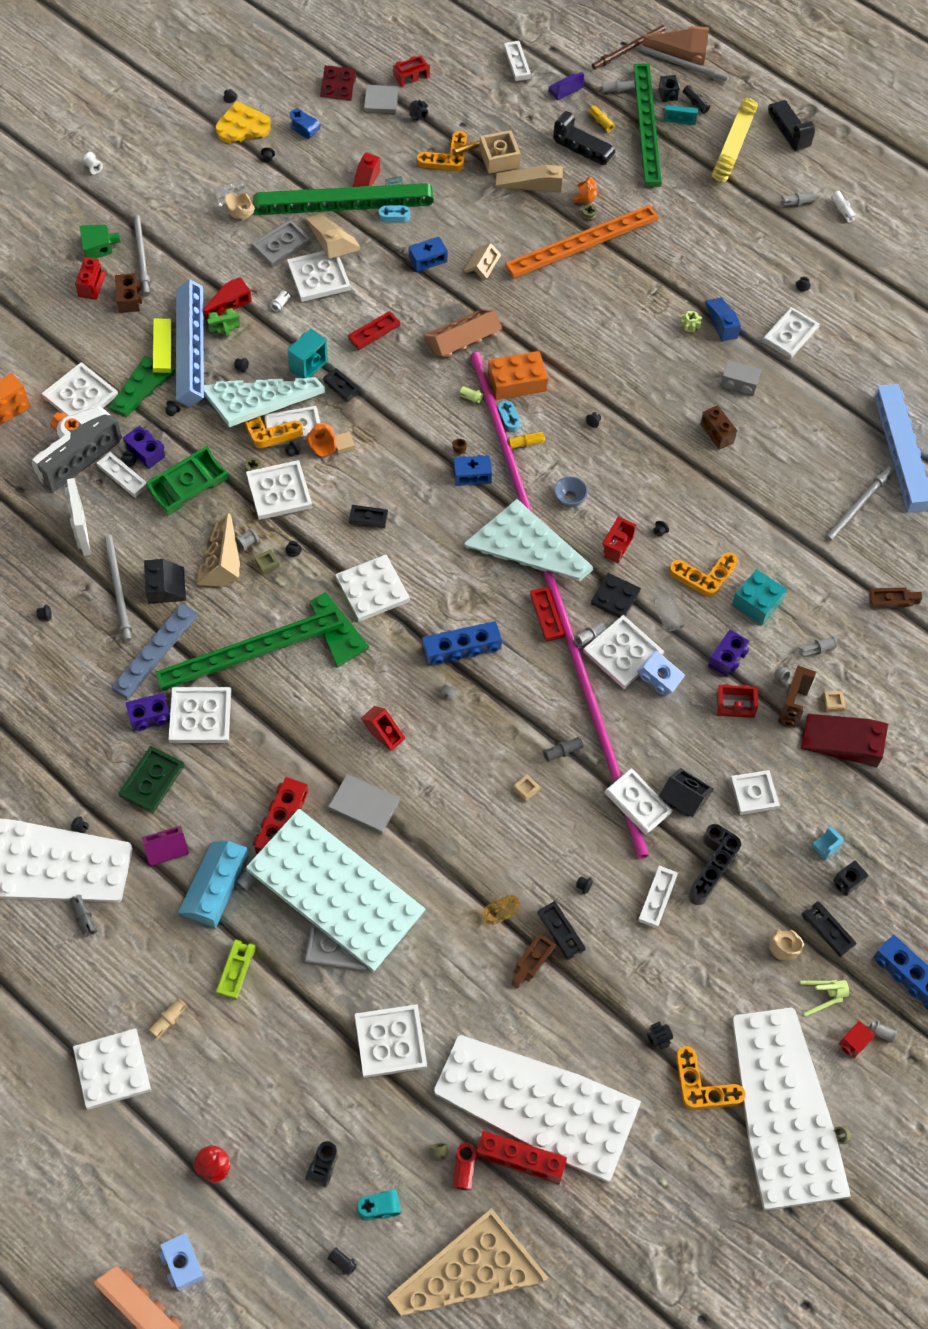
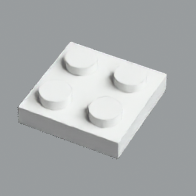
(754, 792)

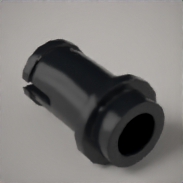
(342, 1261)

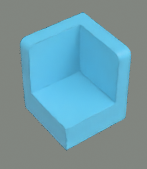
(828, 843)

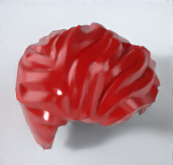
(212, 1163)

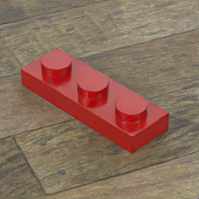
(374, 330)
(547, 614)

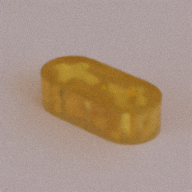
(503, 913)

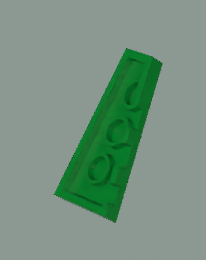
(138, 387)
(343, 642)

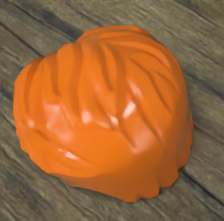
(587, 191)
(321, 439)

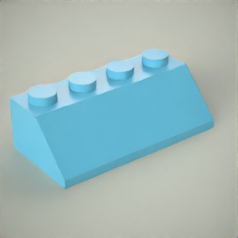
(214, 883)

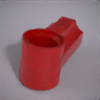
(464, 1168)

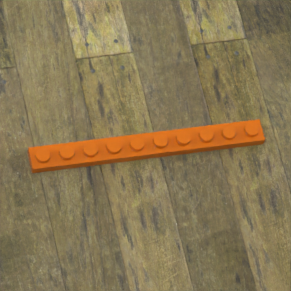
(581, 241)

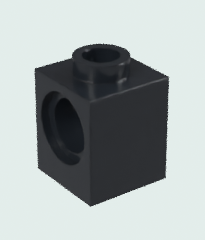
(669, 88)
(854, 871)

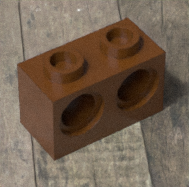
(127, 293)
(718, 427)

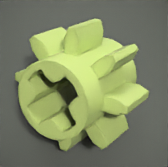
(691, 321)

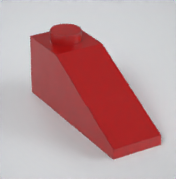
(231, 295)

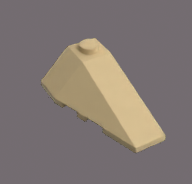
(536, 178)
(331, 237)
(222, 556)

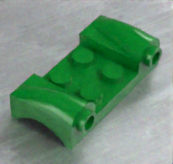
(186, 480)

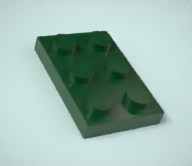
(151, 779)

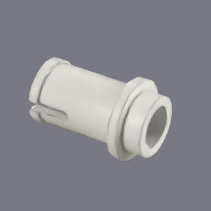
(277, 304)

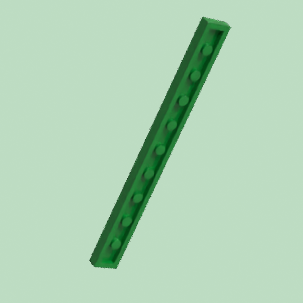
(647, 125)
(249, 649)

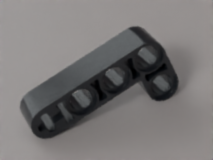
(797, 134)
(580, 141)
(712, 868)

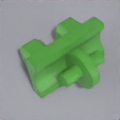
(223, 323)

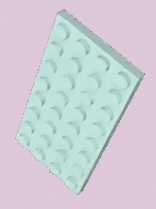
(336, 890)

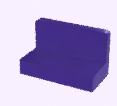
(567, 86)

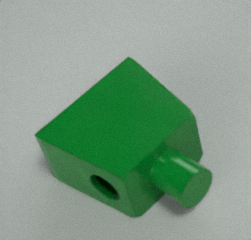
(97, 240)

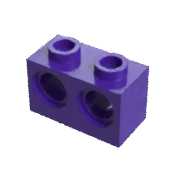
(141, 444)
(727, 652)
(147, 707)

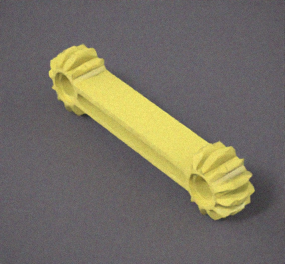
(734, 140)

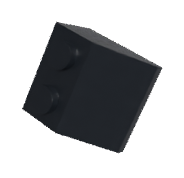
(164, 581)
(685, 792)

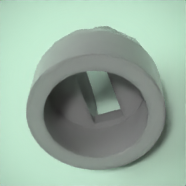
(782, 675)
(446, 689)

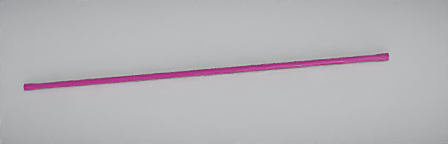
(638, 840)

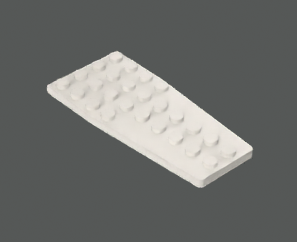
(60, 864)
(539, 1104)
(786, 1113)

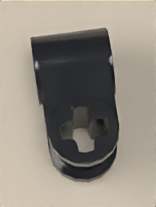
(322, 1165)

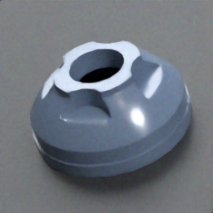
(573, 486)

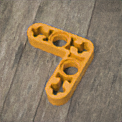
(449, 159)
(263, 433)
(709, 580)
(696, 1089)

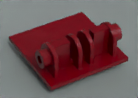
(338, 82)

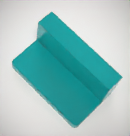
(680, 114)

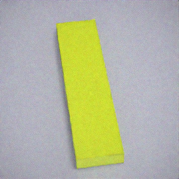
(162, 345)

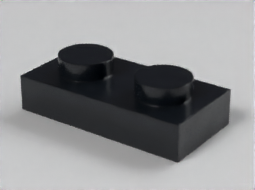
(341, 385)
(368, 516)

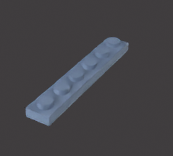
(154, 651)

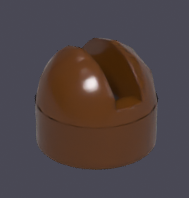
(459, 446)

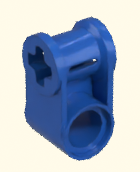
(303, 123)

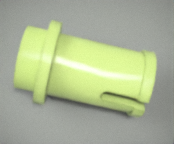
(475, 396)

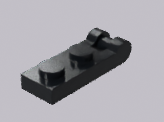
(829, 929)
(561, 930)

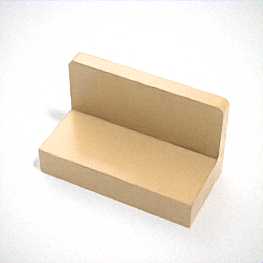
(483, 260)

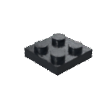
(615, 596)

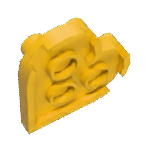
(242, 123)

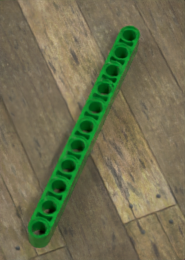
(342, 198)

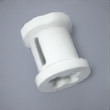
(93, 164)

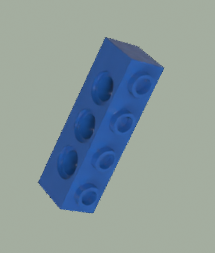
(487, 631)
(911, 963)

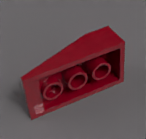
(846, 738)

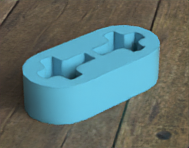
(394, 214)
(511, 415)

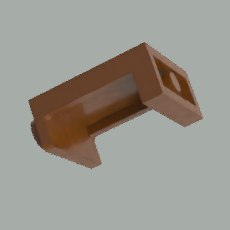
(800, 683)

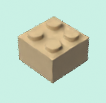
(499, 152)

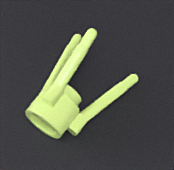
(835, 988)

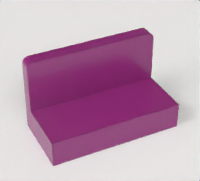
(165, 845)

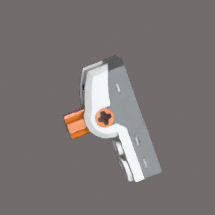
(81, 442)

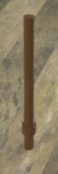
(606, 59)

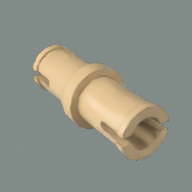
(168, 1018)

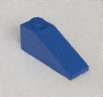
(724, 319)

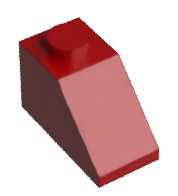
(367, 170)
(383, 727)

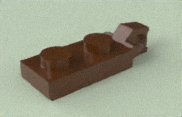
(893, 597)
(532, 960)

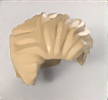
(239, 206)
(785, 944)

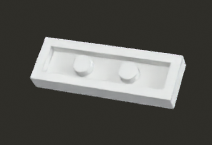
(517, 61)
(122, 474)
(658, 897)

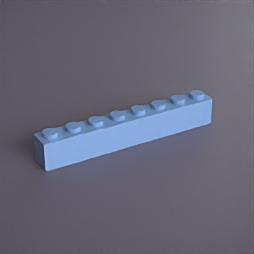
(189, 343)
(903, 447)

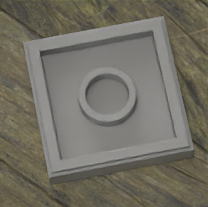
(381, 99)

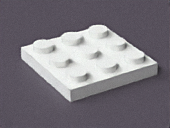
(318, 276)
(79, 391)
(279, 490)
(77, 517)
(372, 588)
(621, 651)
(200, 715)
(390, 1041)
(111, 1069)

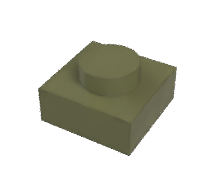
(266, 561)

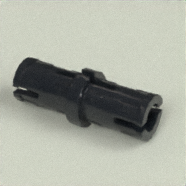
(696, 99)

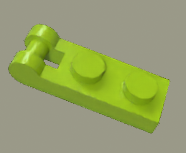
(235, 970)

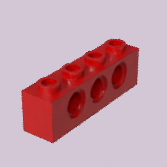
(289, 789)
(521, 1157)

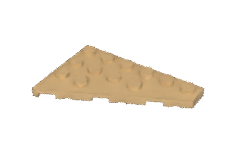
(473, 1266)

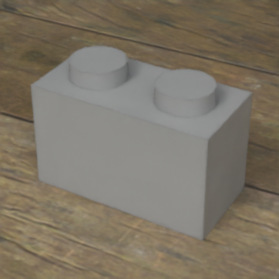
(741, 377)

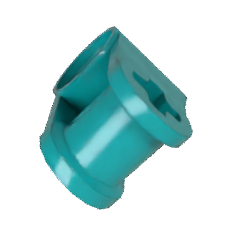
(384, 1205)

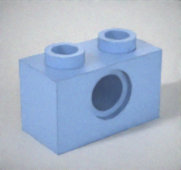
(670, 674)
(181, 1248)

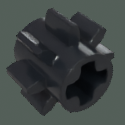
(418, 110)
(660, 1035)

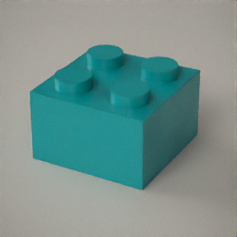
(307, 354)
(759, 597)

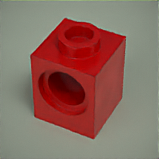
(856, 1039)

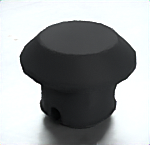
(229, 96)
(267, 154)
(803, 284)
(241, 364)
(172, 408)
(593, 419)
(292, 449)
(128, 458)
(661, 528)
(293, 549)
(44, 612)
(79, 825)
(584, 884)

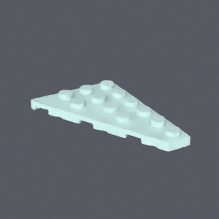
(245, 401)
(526, 539)

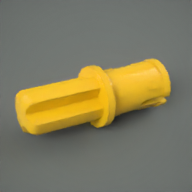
(601, 118)
(526, 440)

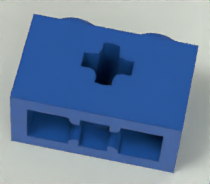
(428, 254)
(472, 470)

